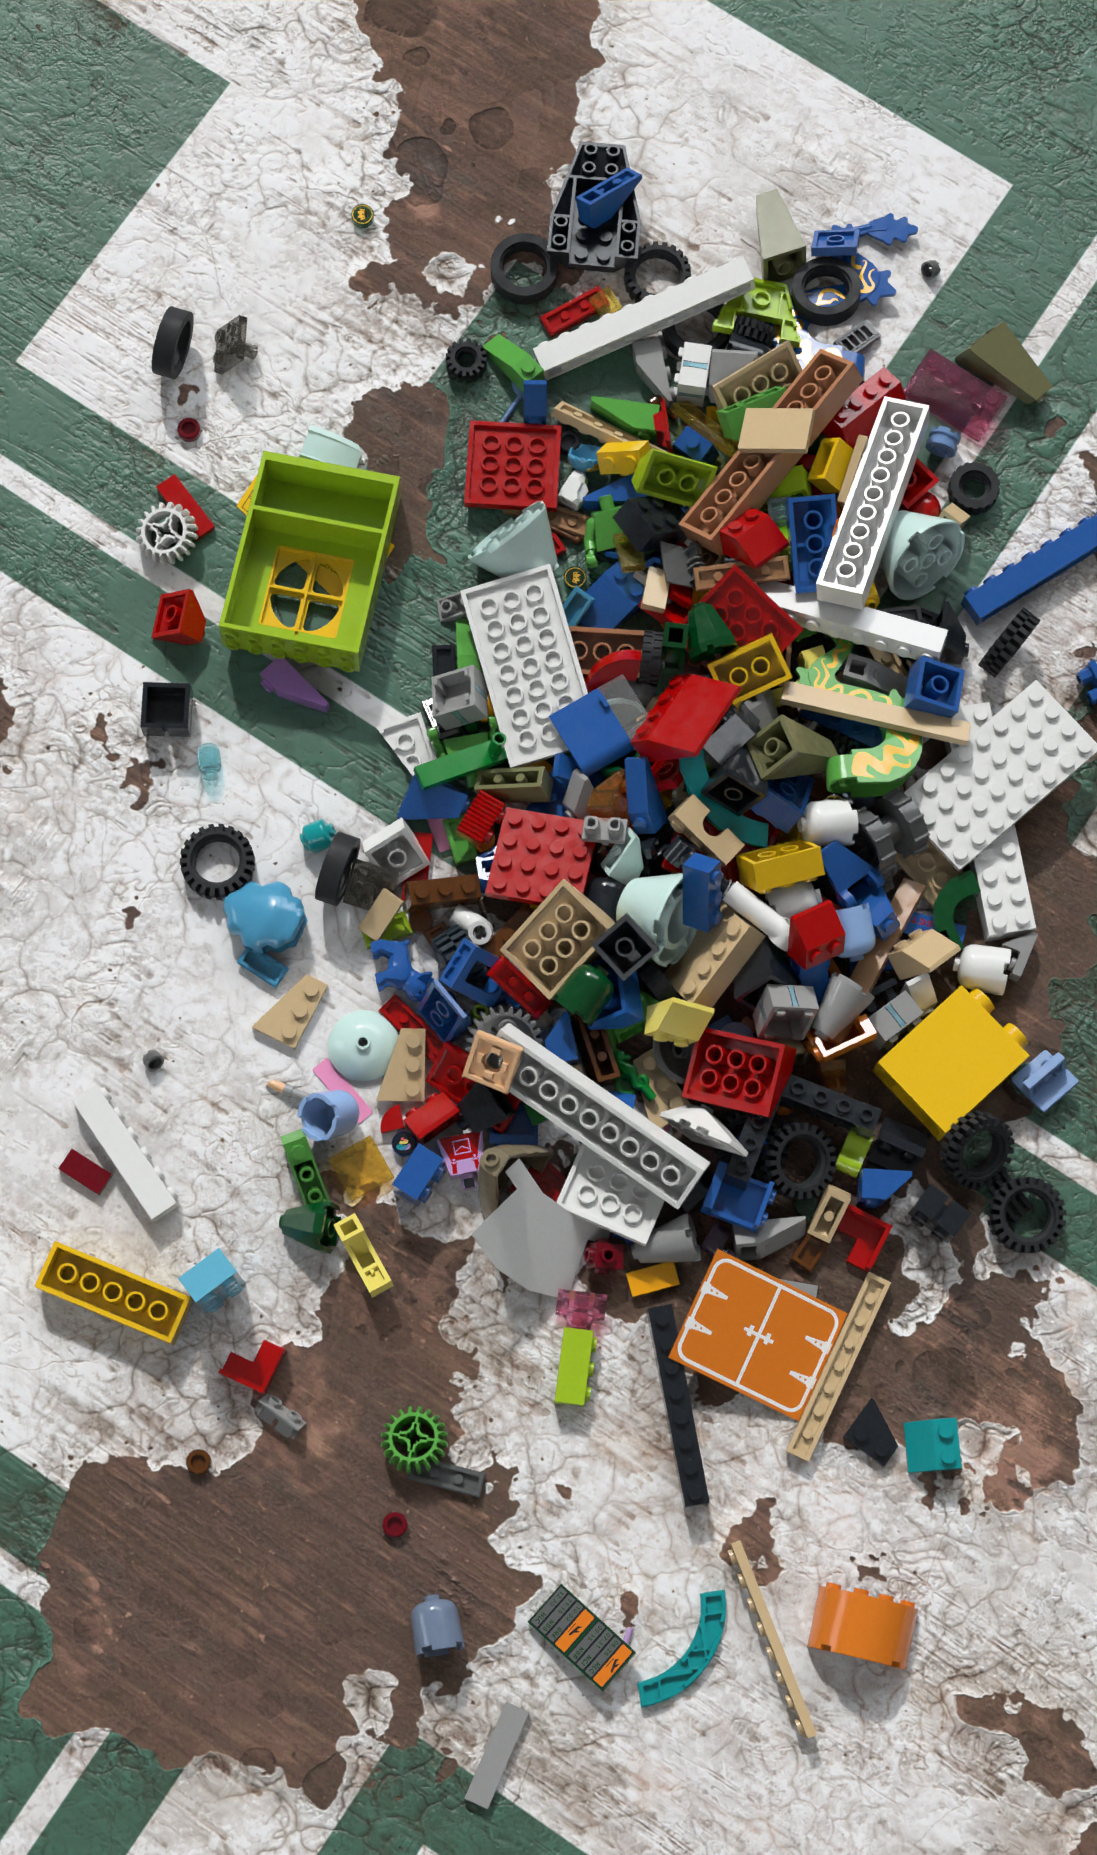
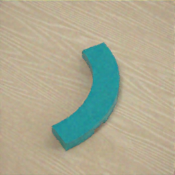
(746, 829)
(696, 1657)

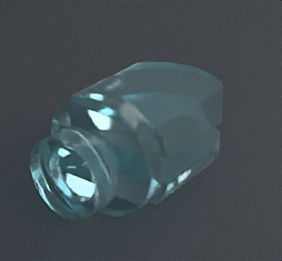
(209, 761)

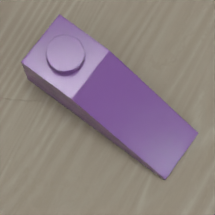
(290, 685)

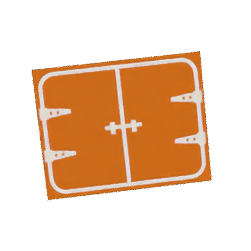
(758, 1335)

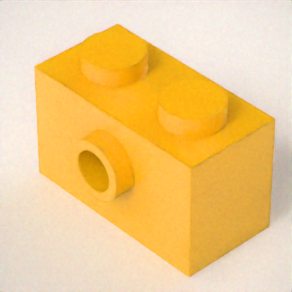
(621, 457)
(830, 465)

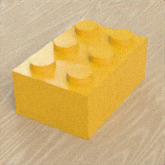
(752, 667)
(780, 865)

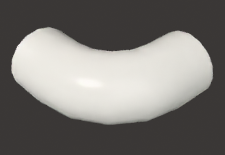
(475, 925)

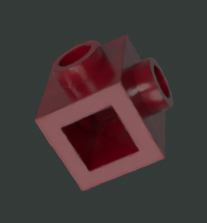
(604, 1256)

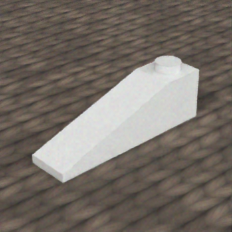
(703, 1127)

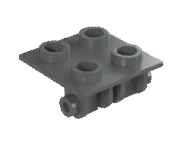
(680, 561)

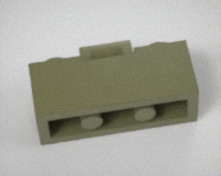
(516, 784)

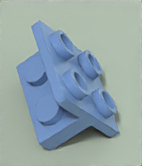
(1045, 1080)

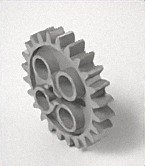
(498, 1019)

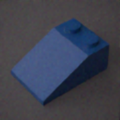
(615, 599)
(785, 801)
(443, 1013)

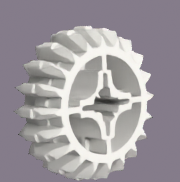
(163, 541)

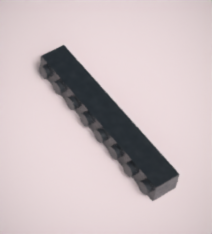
(677, 1408)

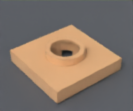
(479, 1069)

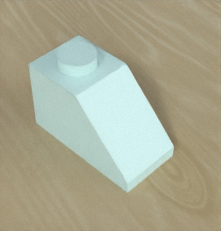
(624, 860)

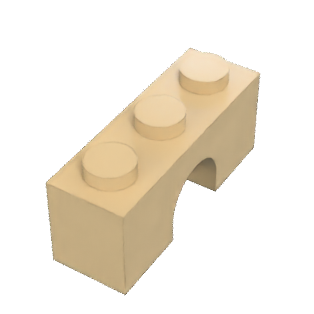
(689, 820)

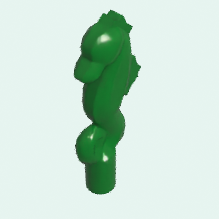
(626, 1070)

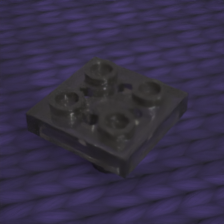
(232, 345)
(365, 894)

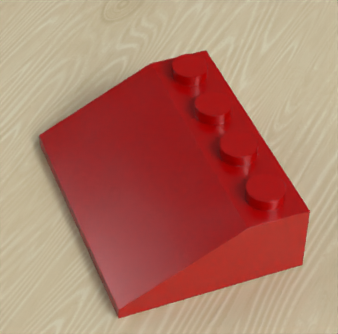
(684, 717)
(738, 1072)

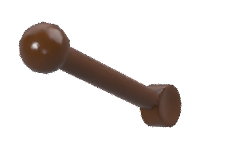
(576, 540)

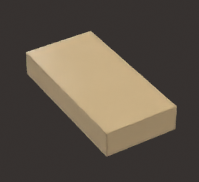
(655, 590)
(381, 914)

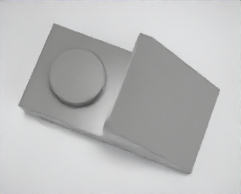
(1021, 950)

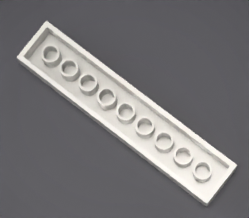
(873, 503)
(999, 869)
(602, 1121)

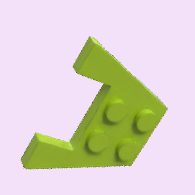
(766, 303)

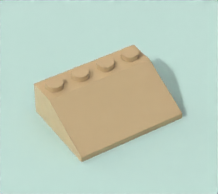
(772, 369)
(557, 938)
(714, 958)

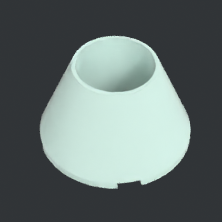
(658, 910)

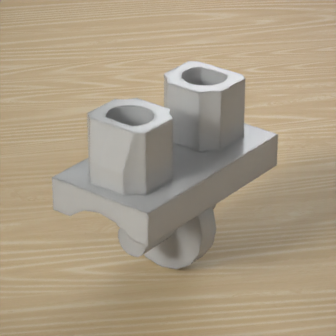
(604, 830)

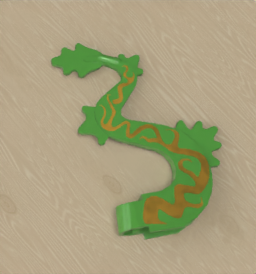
(869, 770)

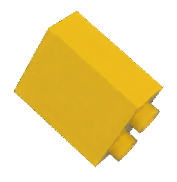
(952, 1060)

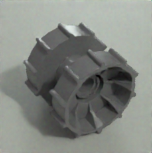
(891, 827)

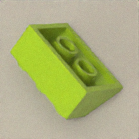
(672, 477)

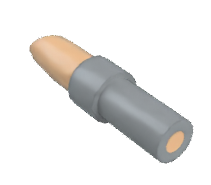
(287, 1090)

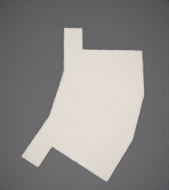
(535, 1237)

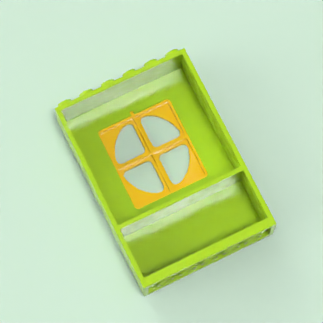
(317, 516)

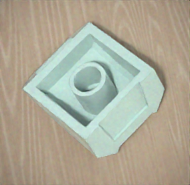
(330, 448)

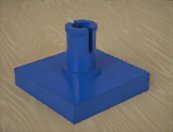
(835, 243)

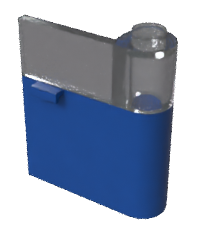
(600, 725)

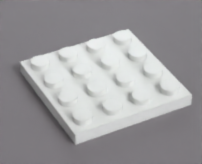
(609, 1197)

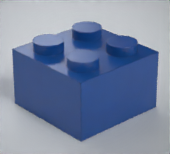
(934, 687)
(419, 1175)

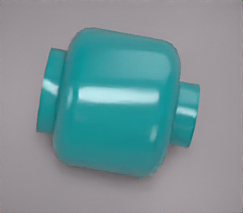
(317, 835)

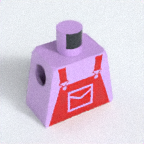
(462, 1156)

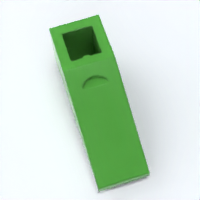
(304, 1167)

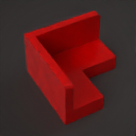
(869, 1236)
(256, 1374)

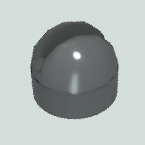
(926, 271)
(156, 1064)

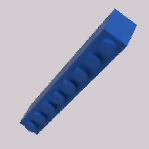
(1031, 572)

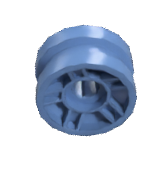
(943, 442)

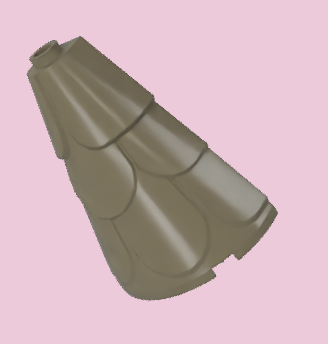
(496, 1161)

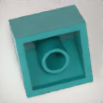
(932, 1445)

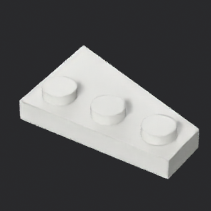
(409, 740)

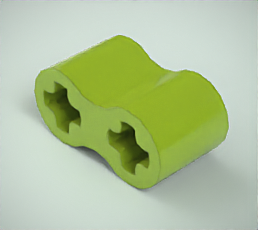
(852, 1154)

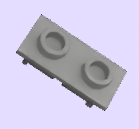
(271, 1408)

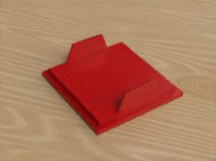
(662, 427)

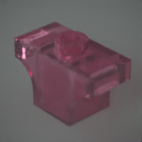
(580, 1308)

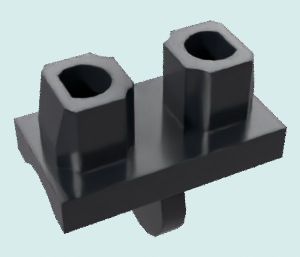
(886, 990)

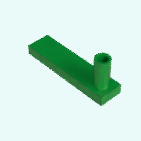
(462, 762)

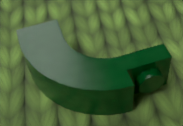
(673, 653)
(956, 891)

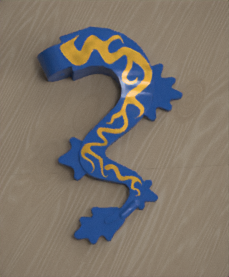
(873, 287)

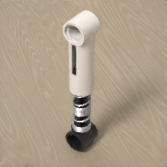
(737, 897)

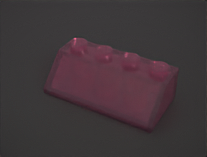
(955, 395)

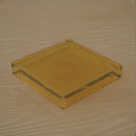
(361, 1168)

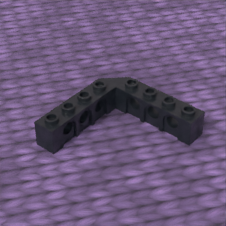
(808, 1098)

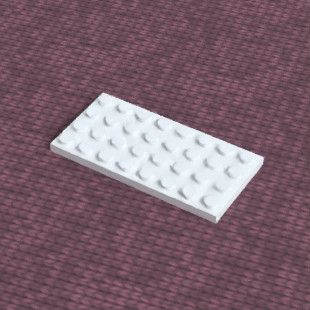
(525, 659)
(1000, 774)

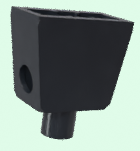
(483, 1108)

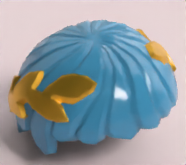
(584, 458)

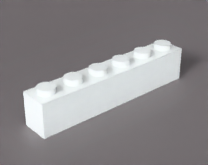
(125, 1153)

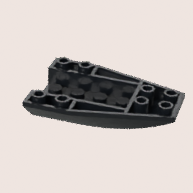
(579, 245)

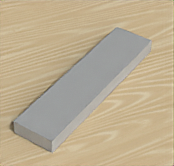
(496, 1755)

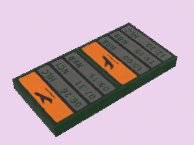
(582, 1637)

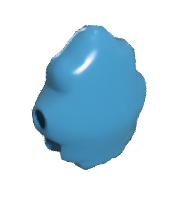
(265, 917)

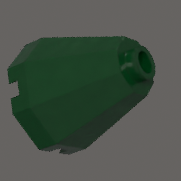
(708, 634)
(312, 1225)

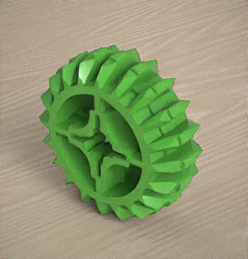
(403, 1437)

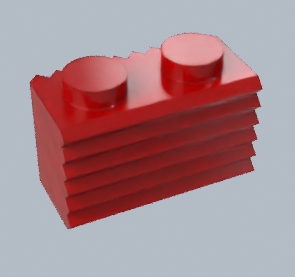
(481, 819)

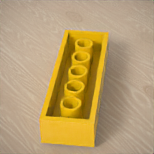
(114, 1293)

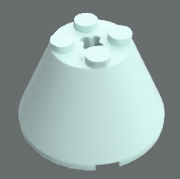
(518, 544)
(920, 553)

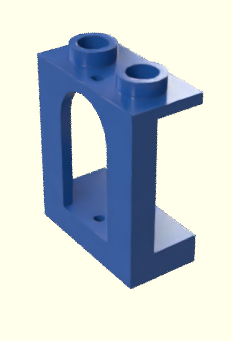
(460, 967)

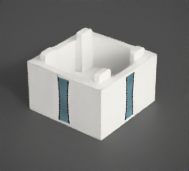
(692, 373)

